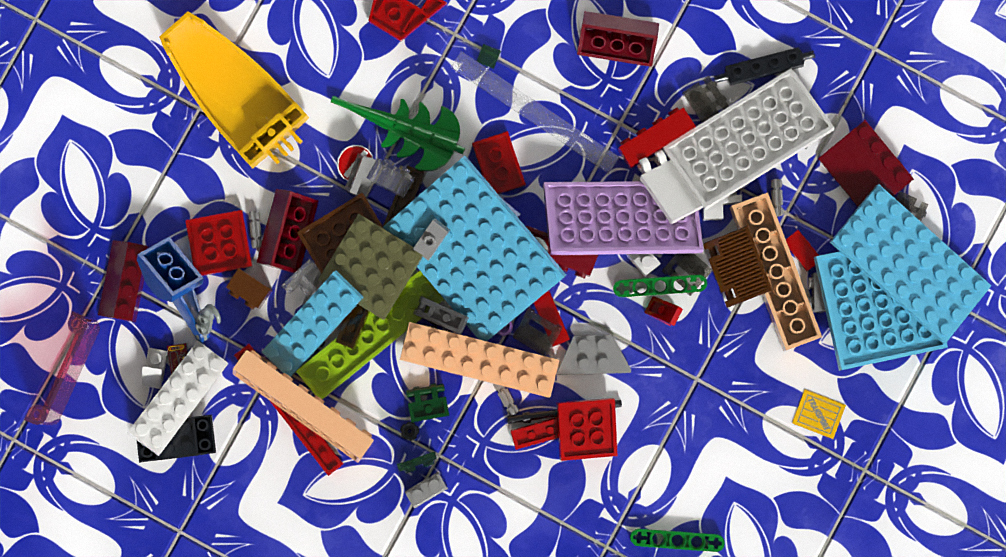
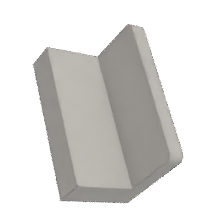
(357, 181)

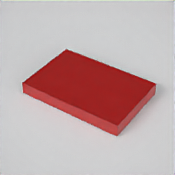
(499, 163)

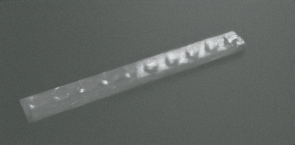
(534, 112)

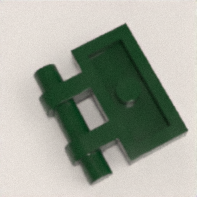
(430, 408)

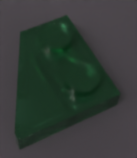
(409, 466)

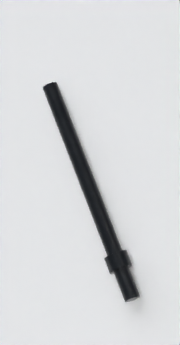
(527, 417)

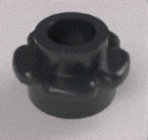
(404, 429)

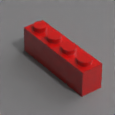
(655, 138)

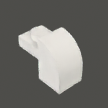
(716, 211)

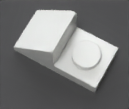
(154, 368)

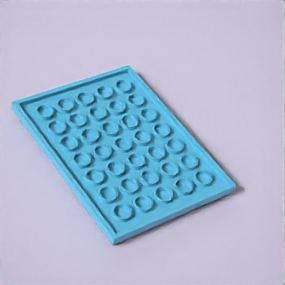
(488, 260)

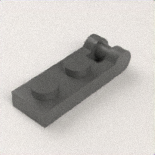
(441, 315)

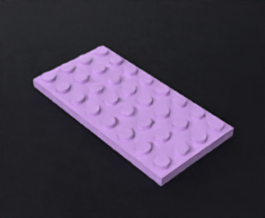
(614, 220)

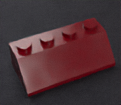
(618, 38)
(281, 244)
(580, 264)
(122, 282)

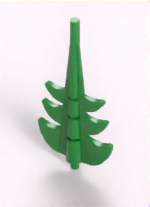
(437, 140)

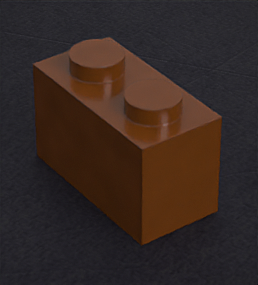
(249, 289)

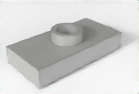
(431, 239)

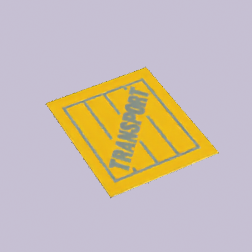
(818, 414)

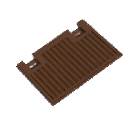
(738, 266)

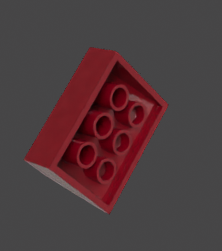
(863, 162)

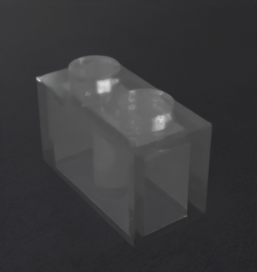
(390, 177)

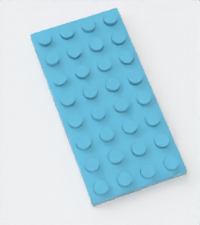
(910, 263)

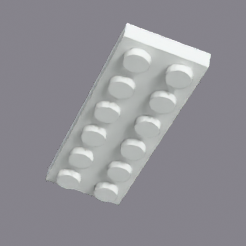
(177, 398)

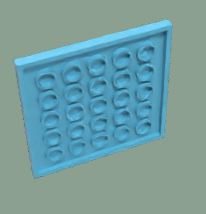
(864, 319)

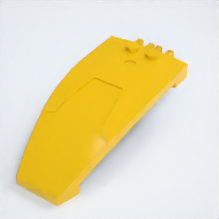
(233, 90)

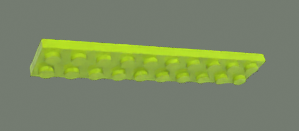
(338, 363)

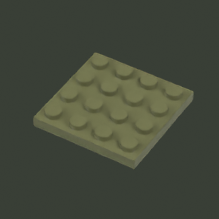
(373, 264)

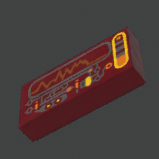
(176, 355)

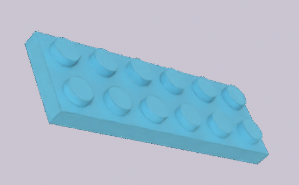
(312, 324)

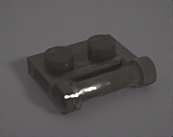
(691, 265)
(535, 338)

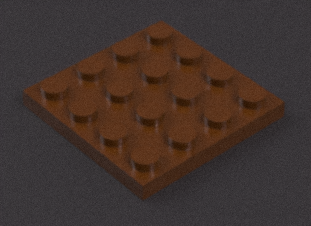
(326, 233)

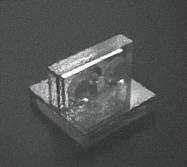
(300, 277)

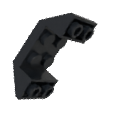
(192, 439)

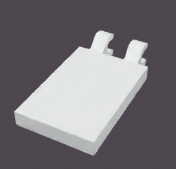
(668, 188)

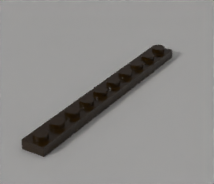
(356, 319)

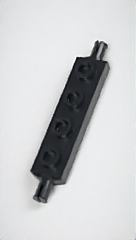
(764, 66)

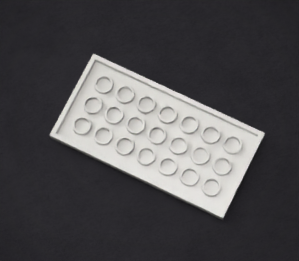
(748, 138)

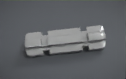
(777, 196)
(255, 229)
(506, 399)

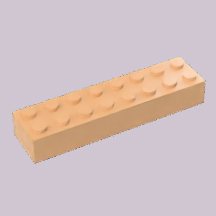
(787, 300)
(479, 359)
(302, 406)

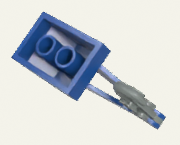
(174, 280)

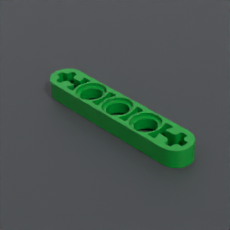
(650, 283)
(686, 544)

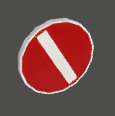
(347, 159)

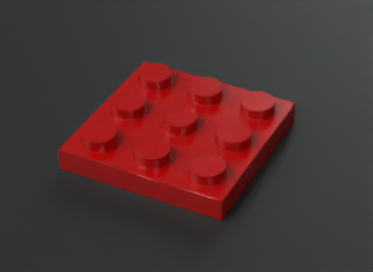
(219, 243)
(587, 429)

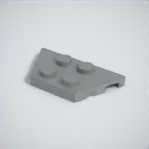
(593, 356)

